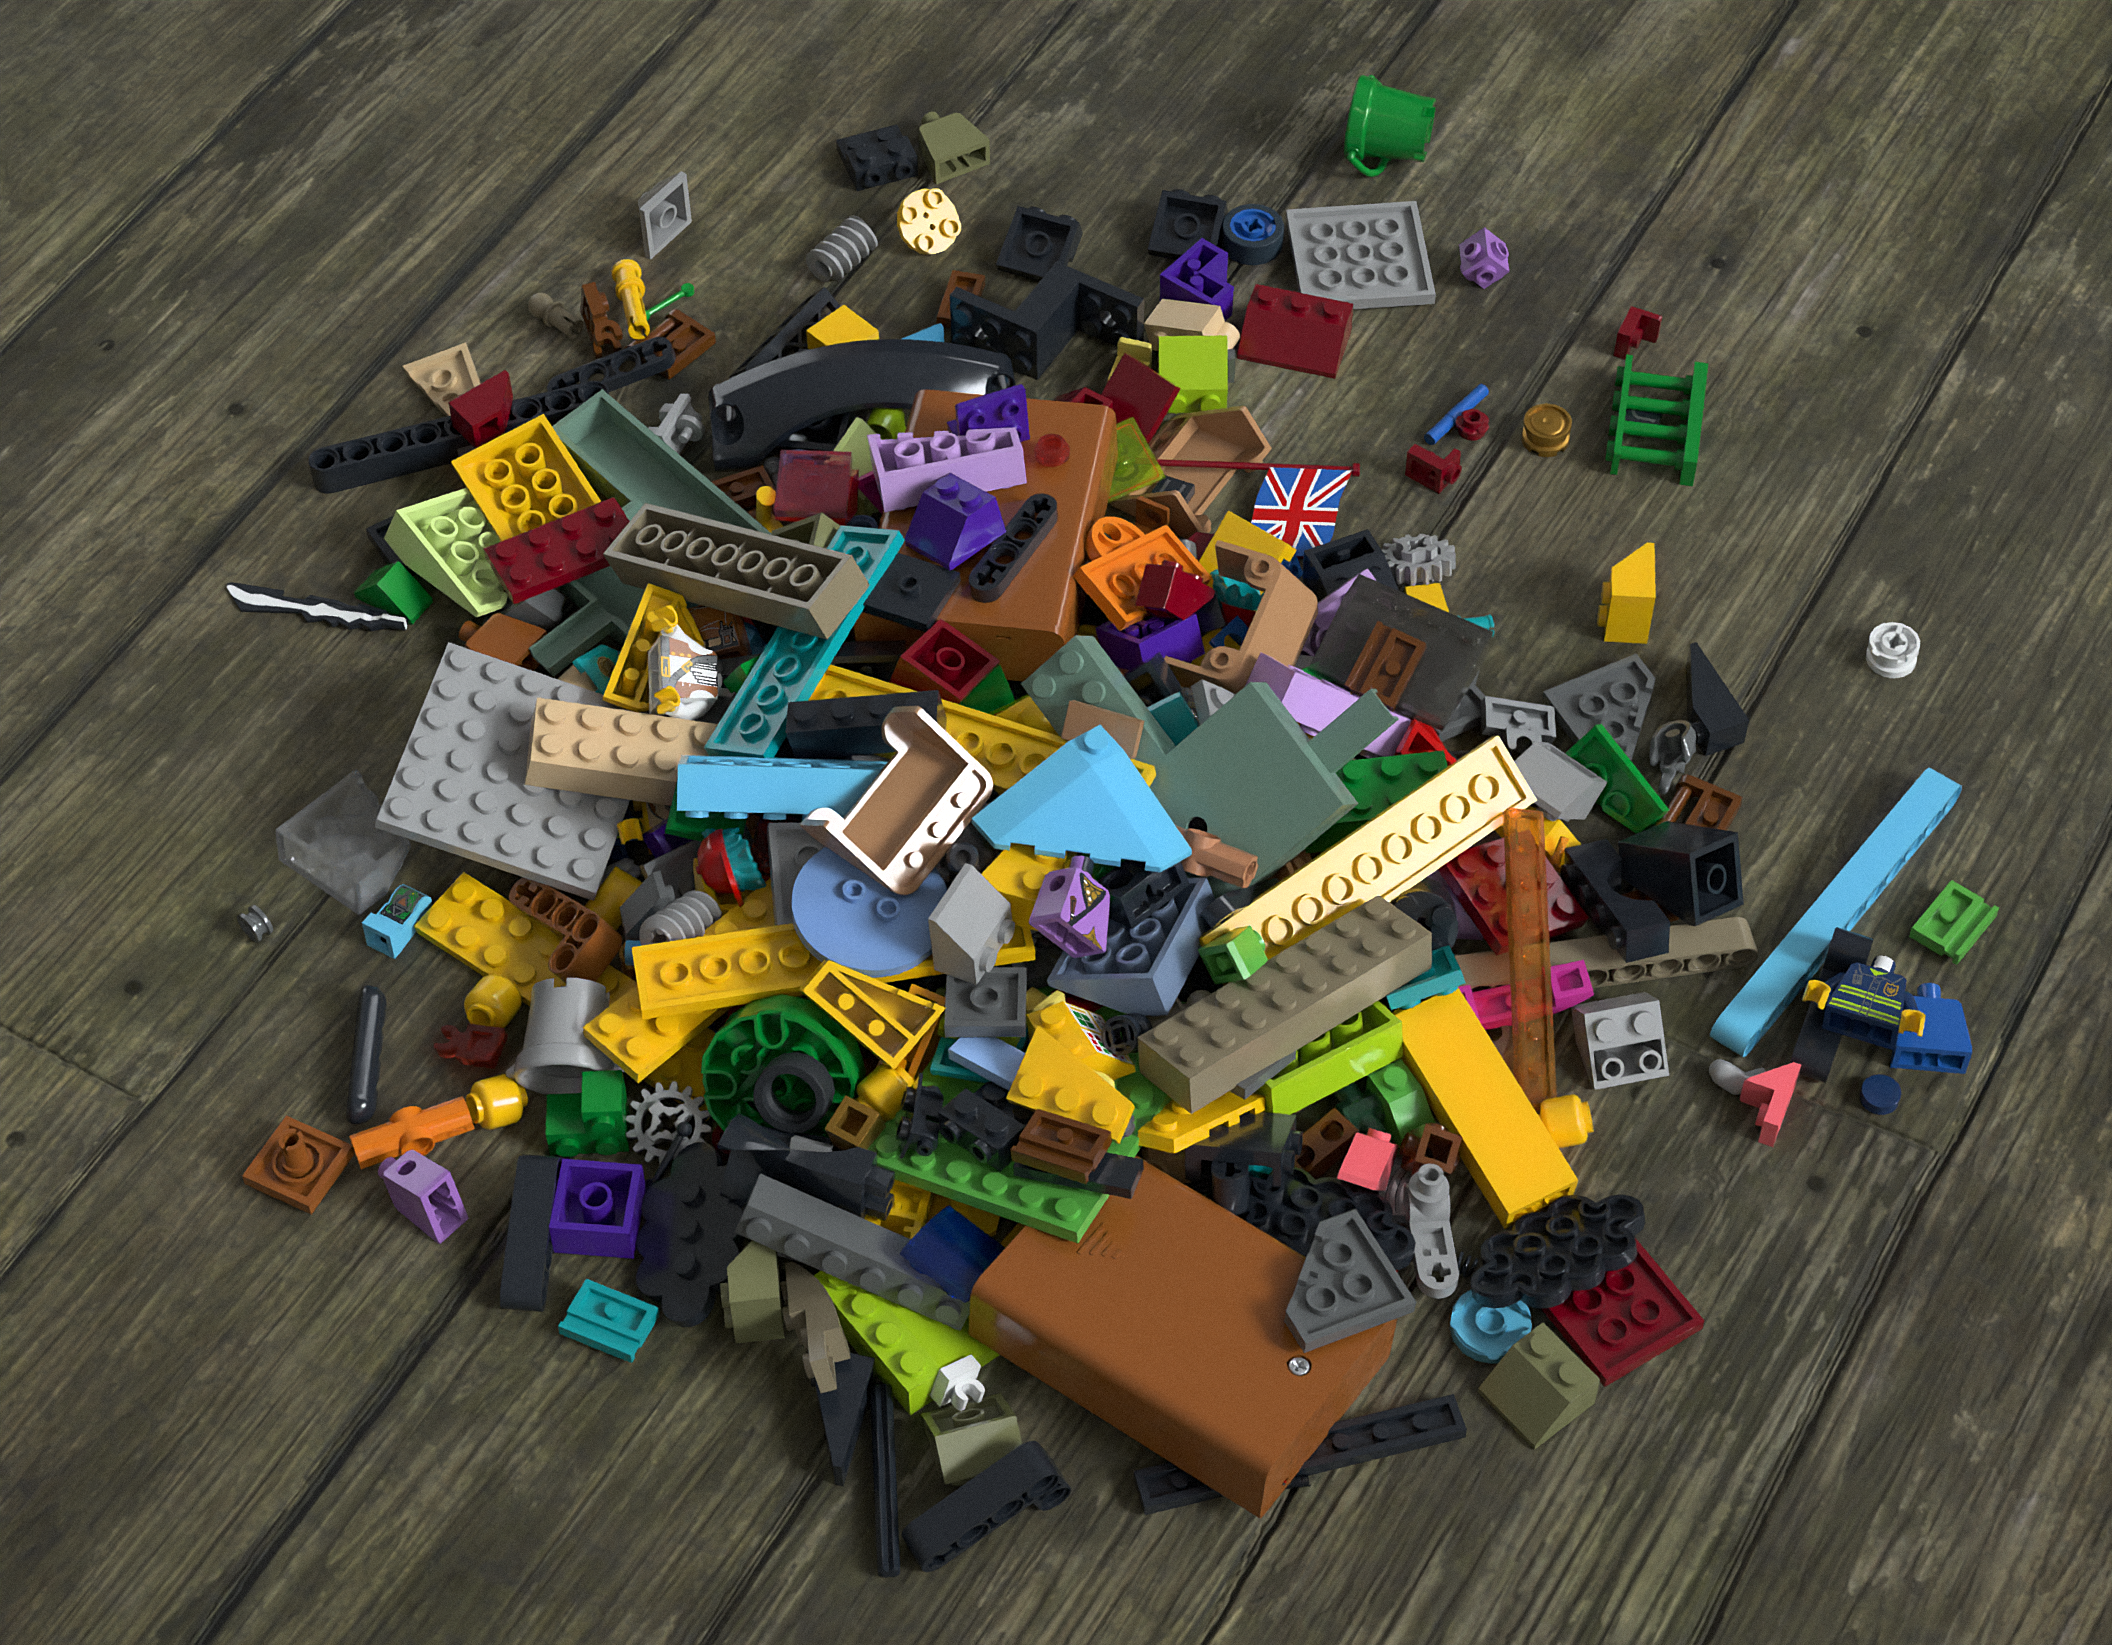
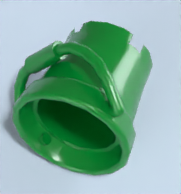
(1386, 125)

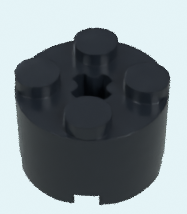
(1435, 904)

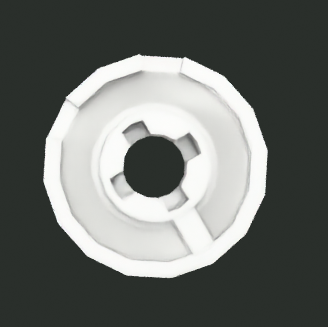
(1893, 650)

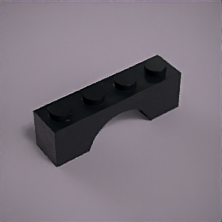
(1631, 925)

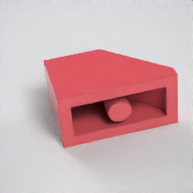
(1369, 1160)

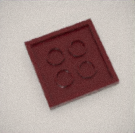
(1480, 886)
(1625, 1318)

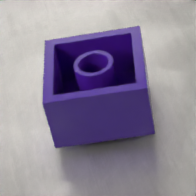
(597, 1208)

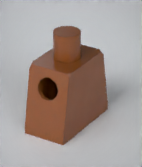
(503, 639)

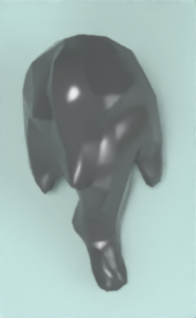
(1674, 747)

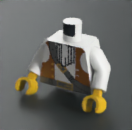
(681, 672)

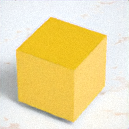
(840, 327)

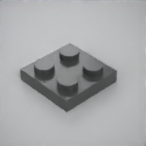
(990, 1008)

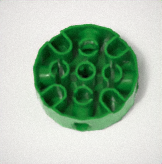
(764, 1032)

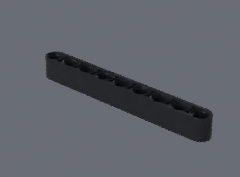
(427, 443)

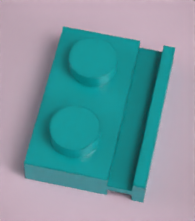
(609, 1320)

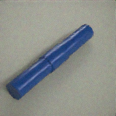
(1449, 419)

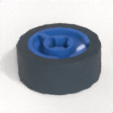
(1252, 234)

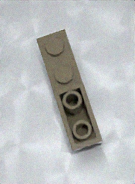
(815, 1323)

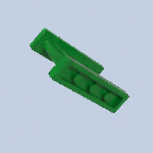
(1688, 410)

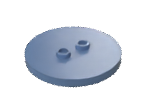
(859, 921)

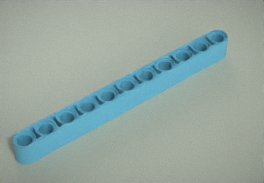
(1839, 906)

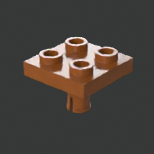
(298, 1164)

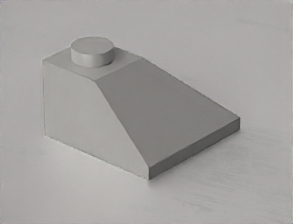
(664, 213)

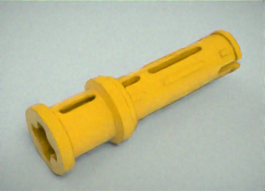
(630, 291)

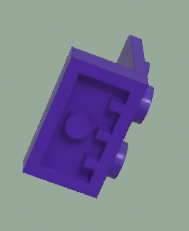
(995, 410)

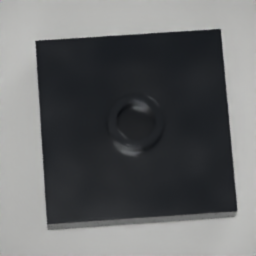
(912, 592)

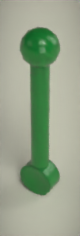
(687, 290)

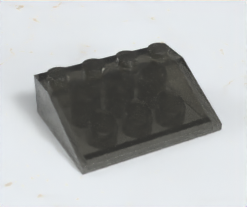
(1446, 668)

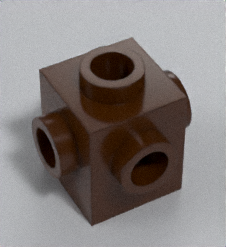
(1437, 1142)

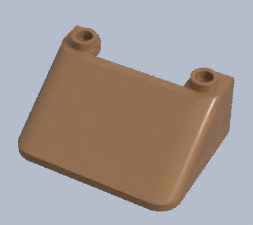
(1199, 436)
(911, 806)

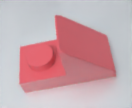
(1772, 1094)

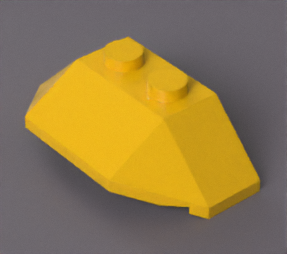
(629, 679)

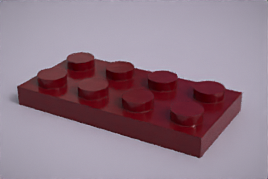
(556, 551)

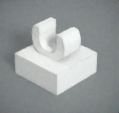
(956, 1381)

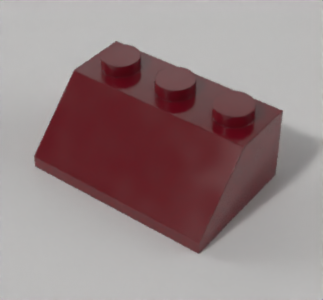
(1295, 331)

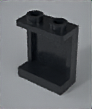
(1255, 1140)

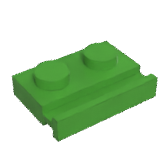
(1953, 922)

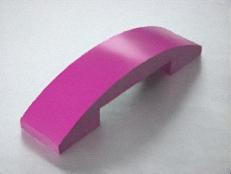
(1569, 987)

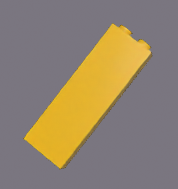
(1484, 1104)

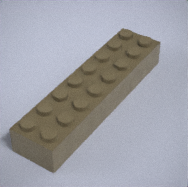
(738, 570)
(1284, 1003)

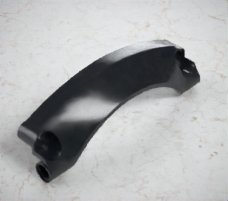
(787, 394)

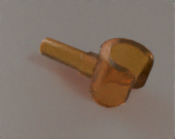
(1558, 853)

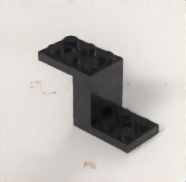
(1047, 319)

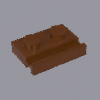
(1386, 664)
(1061, 1146)

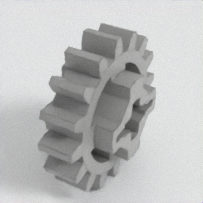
(1419, 559)
(684, 1113)

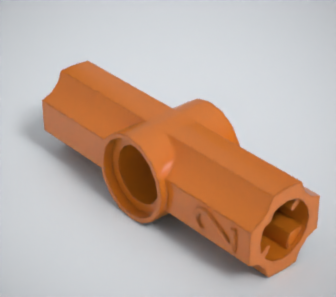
(412, 1130)

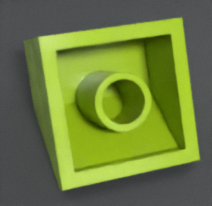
(1196, 367)

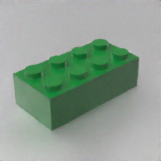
(1376, 786)

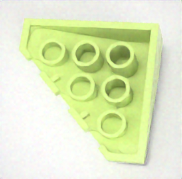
(446, 547)

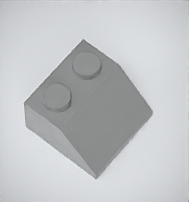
(969, 927)

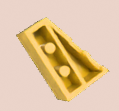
(1019, 878)
(871, 1011)

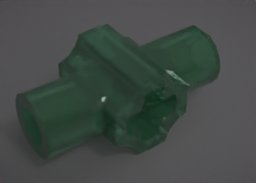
(1360, 1108)

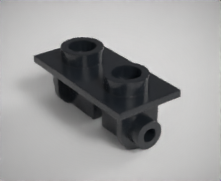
(914, 1130)

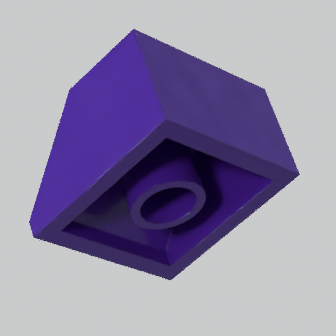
(954, 522)

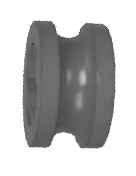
(255, 923)

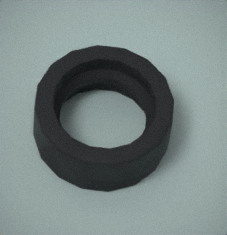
(779, 1115)

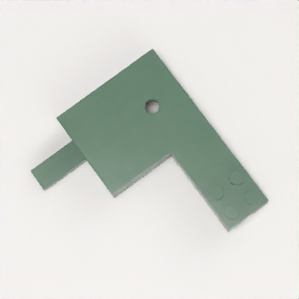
(636, 469)
(1240, 770)

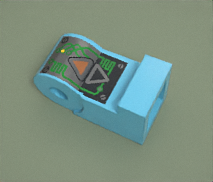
(396, 920)

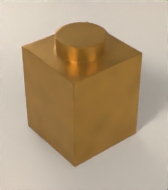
(854, 1125)

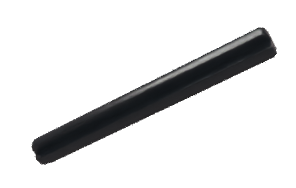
(885, 1481)

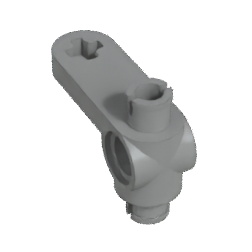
(1427, 1218)

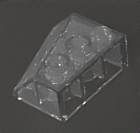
(340, 848)

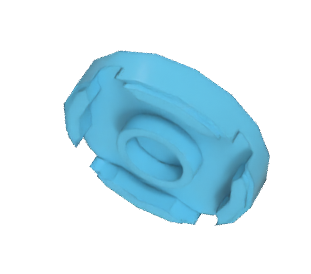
(1487, 1332)

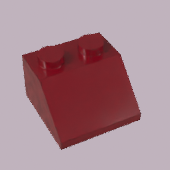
(944, 662)

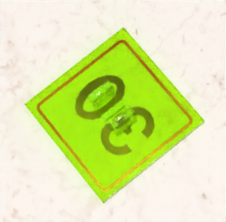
(1135, 462)

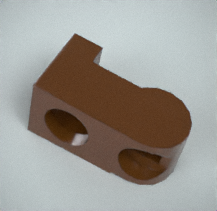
(1325, 1143)

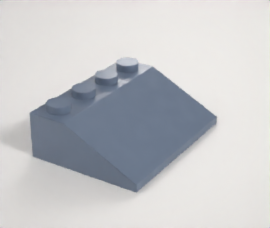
(1141, 964)

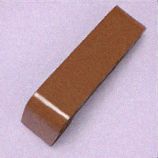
(587, 939)

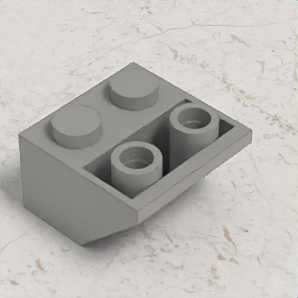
(1559, 782)
(1621, 1039)

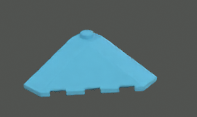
(1086, 803)

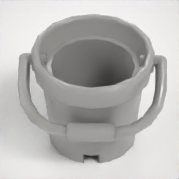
(554, 1037)

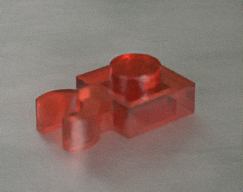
(476, 1047)

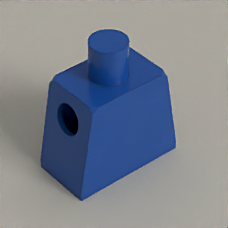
(1944, 1040)

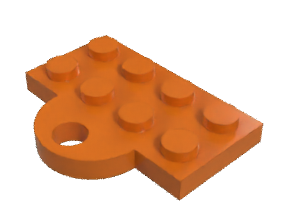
(1119, 565)

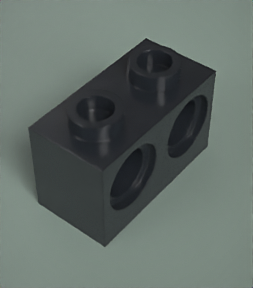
(1139, 892)

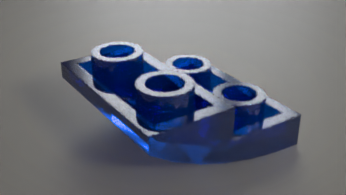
(952, 1252)

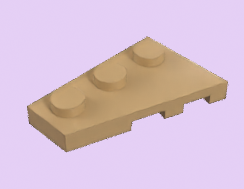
(444, 375)

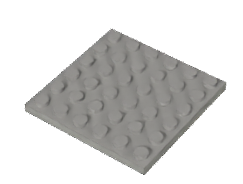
(467, 774)

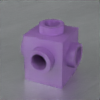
(1484, 258)

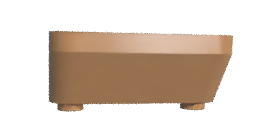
(1276, 629)

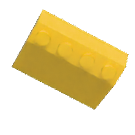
(524, 479)

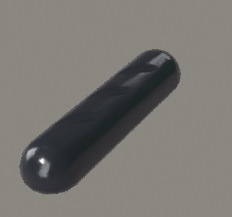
(366, 1054)

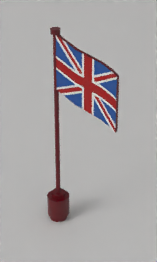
(1295, 499)

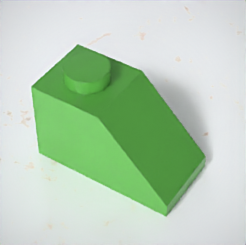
(1234, 955)
(1400, 1099)

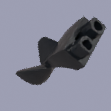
(837, 1177)

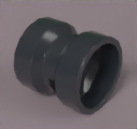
(1131, 1026)

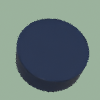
(1880, 1094)

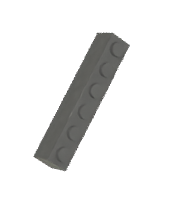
(844, 1248)

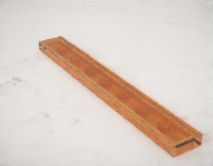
(1529, 954)

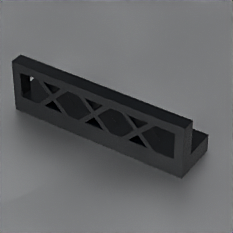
(789, 330)

